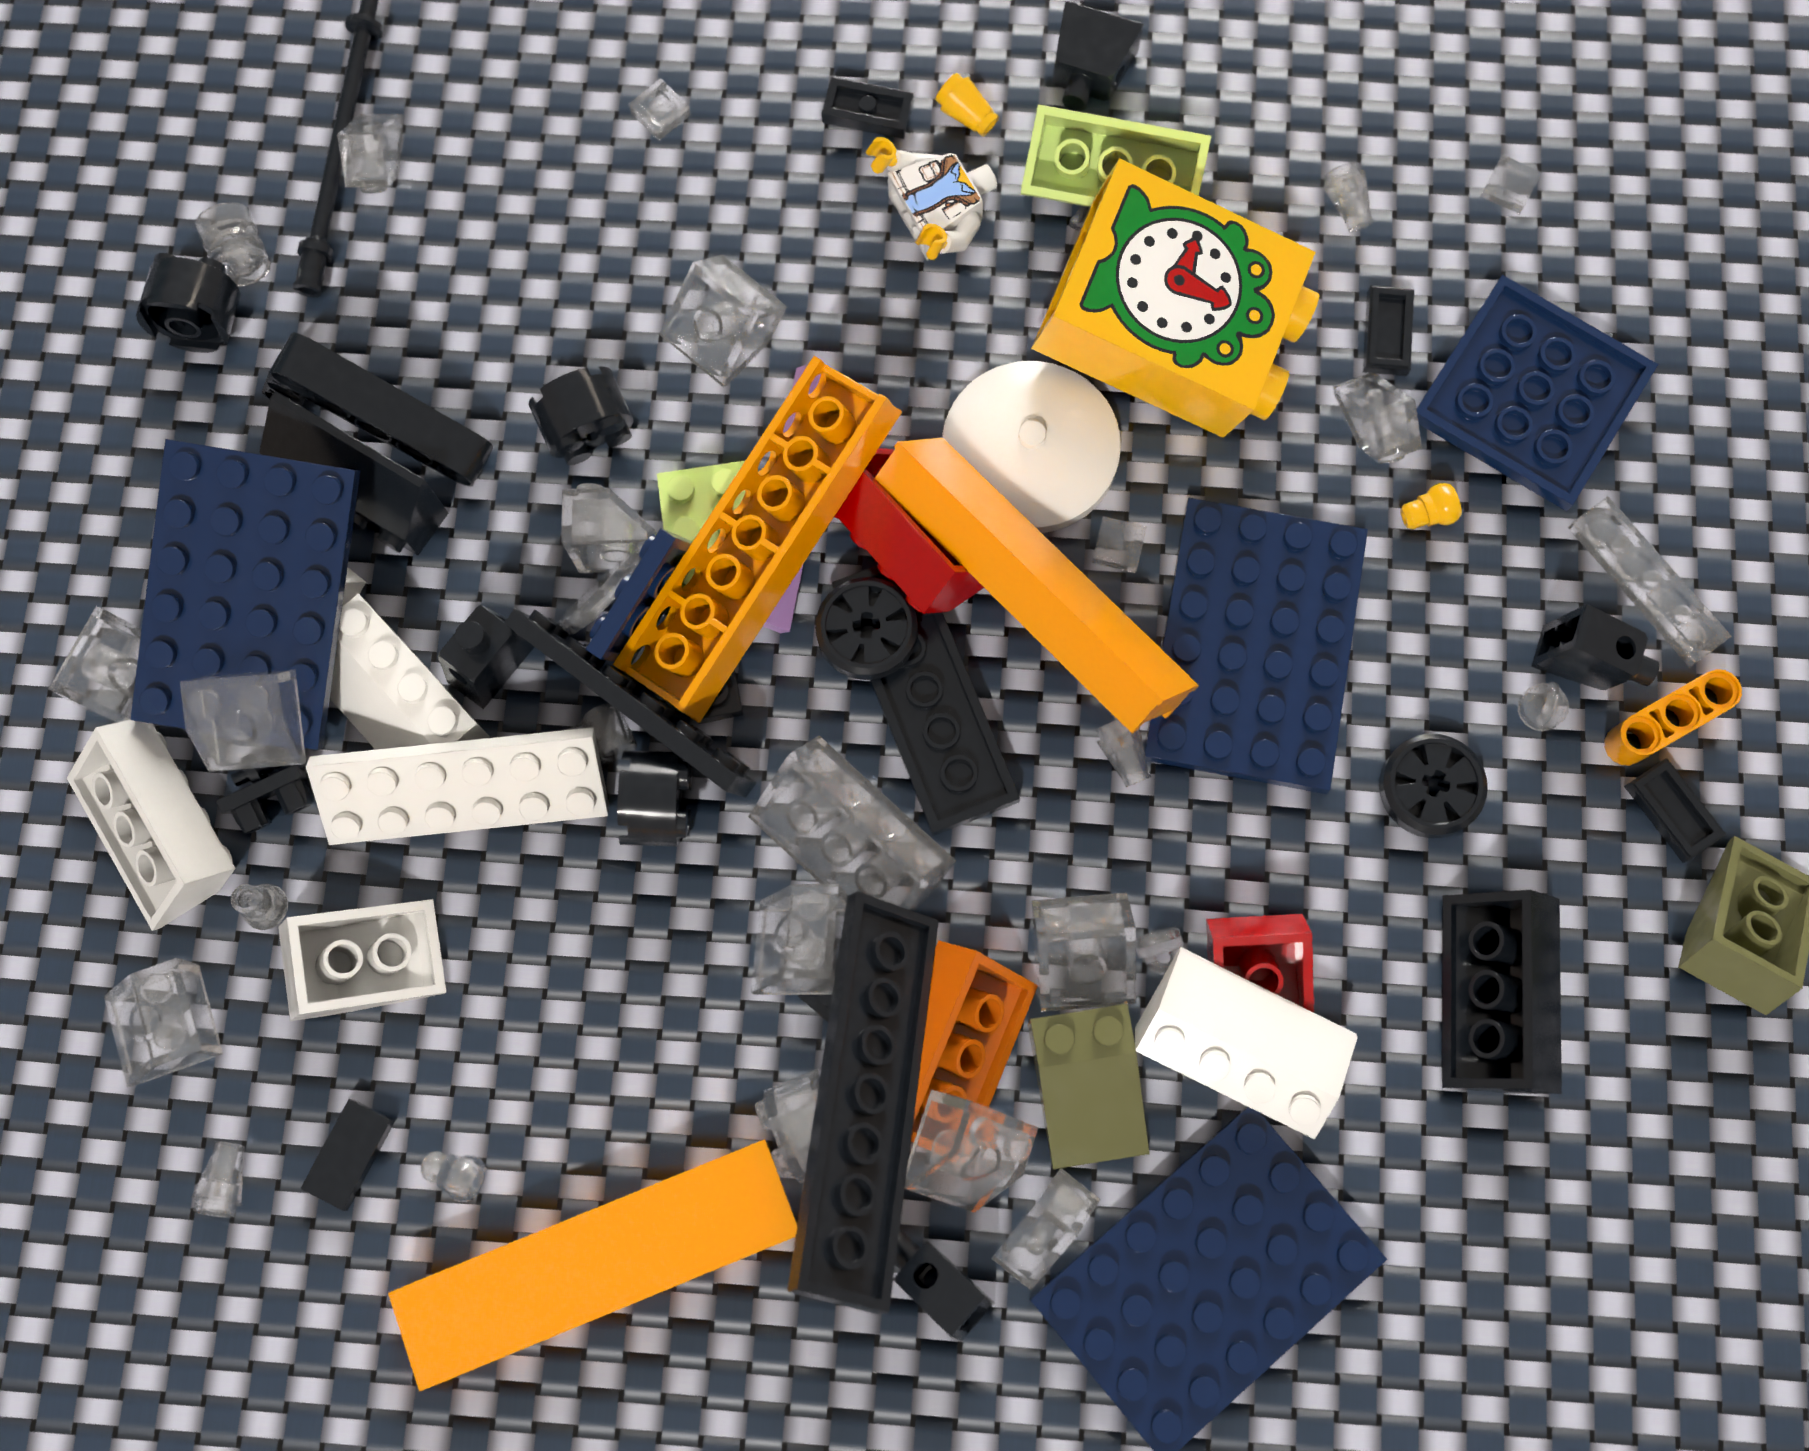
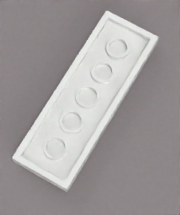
(459, 786)

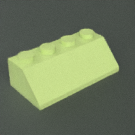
(1077, 151)

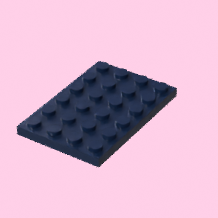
(244, 577)
(1267, 635)
(1207, 1281)

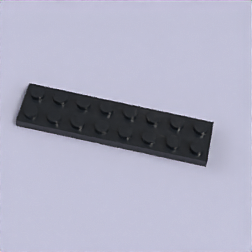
(865, 1107)

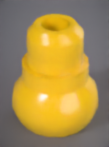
(1437, 506)

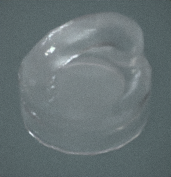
(1543, 706)
(1157, 943)

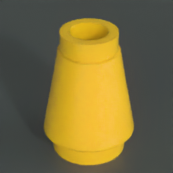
(965, 103)

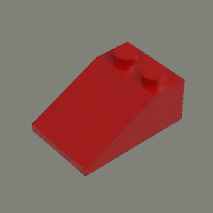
(1267, 952)

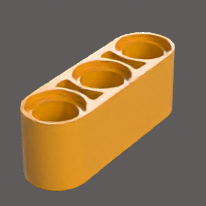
(1687, 703)

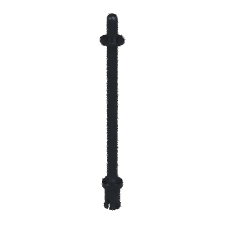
(315, 250)

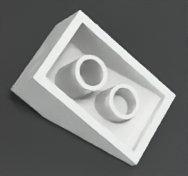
(360, 958)

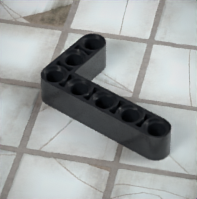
(377, 407)

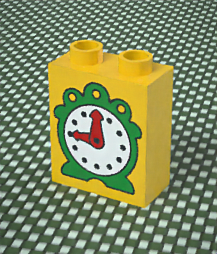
(1179, 302)

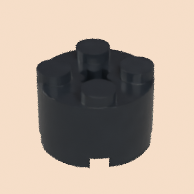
(189, 302)
(581, 414)
(653, 798)

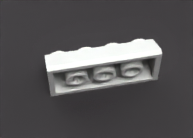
(390, 689)
(149, 820)
(1246, 1042)

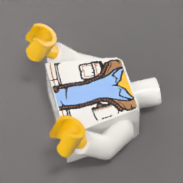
(934, 196)

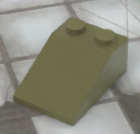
(1751, 929)
(1089, 1086)

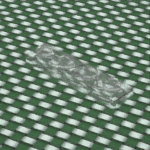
(1649, 581)

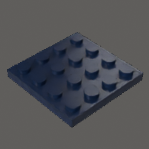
(1534, 392)

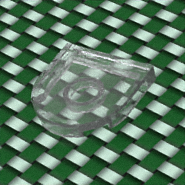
(598, 596)

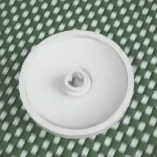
(1038, 439)

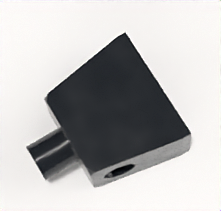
(1093, 54)
(1594, 650)
(482, 655)
(953, 1300)

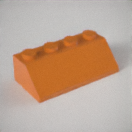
(969, 1026)

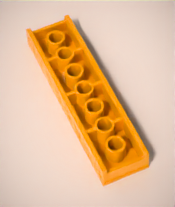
(758, 541)
(1035, 582)
(592, 1264)

